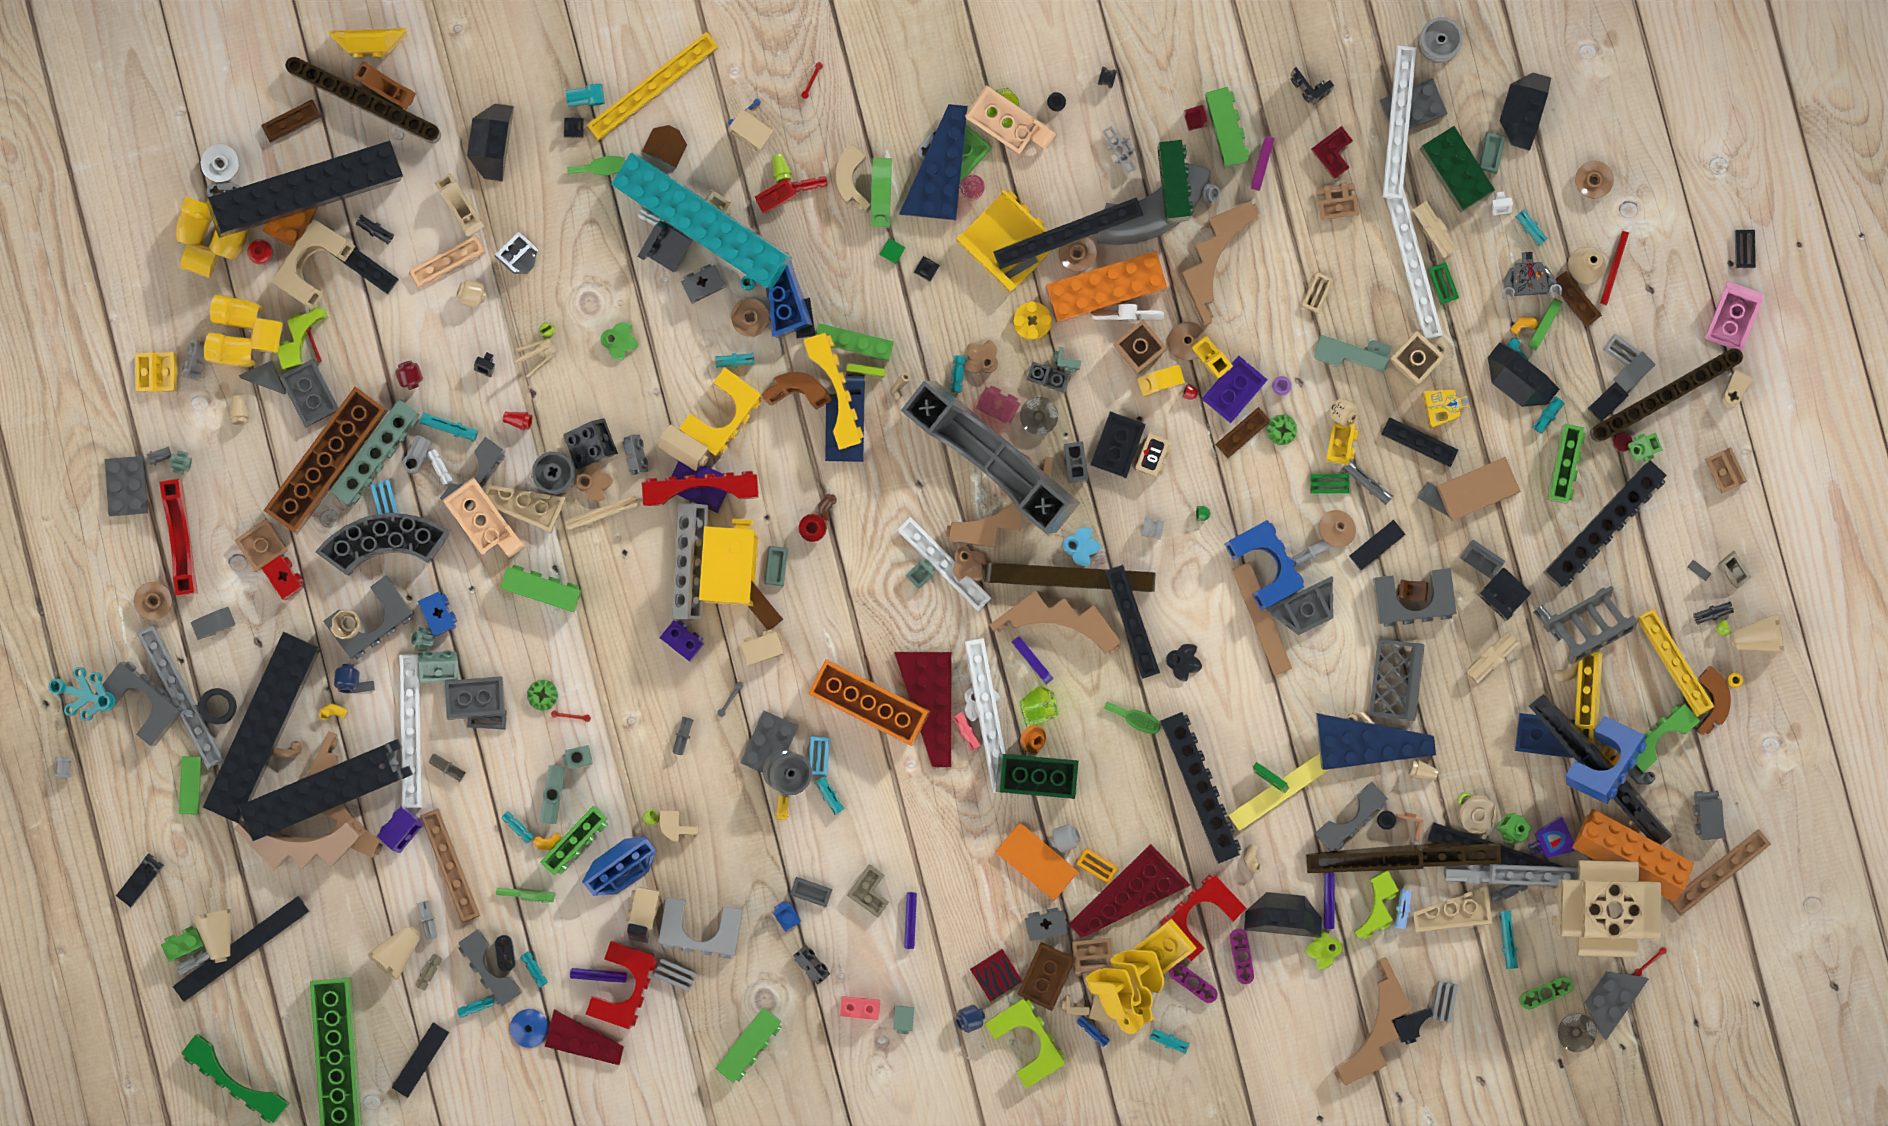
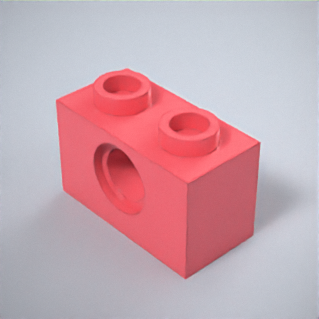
(860, 1008)

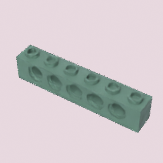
(341, 487)

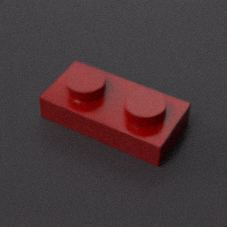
(775, 196)

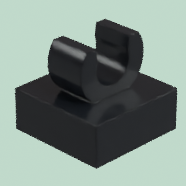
(573, 127)
(926, 268)
(485, 365)

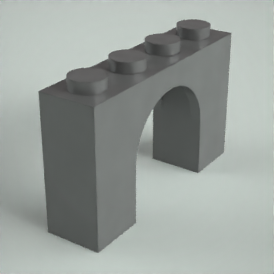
(1391, 611)
(396, 612)
(164, 709)

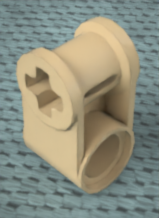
(1736, 385)

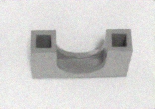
(673, 933)

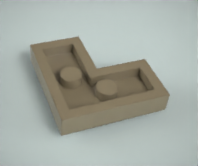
(864, 892)

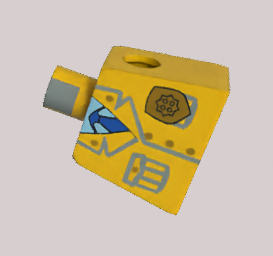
(1443, 406)

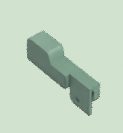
(1334, 351)

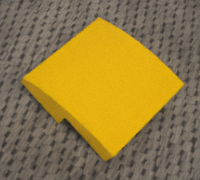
(155, 372)

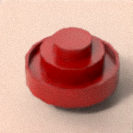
(812, 527)

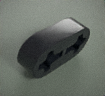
(500, 953)

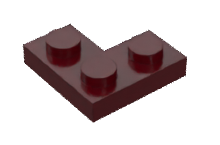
(1328, 152)

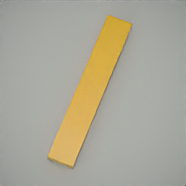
(1675, 662)

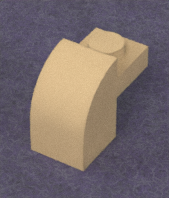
(671, 826)

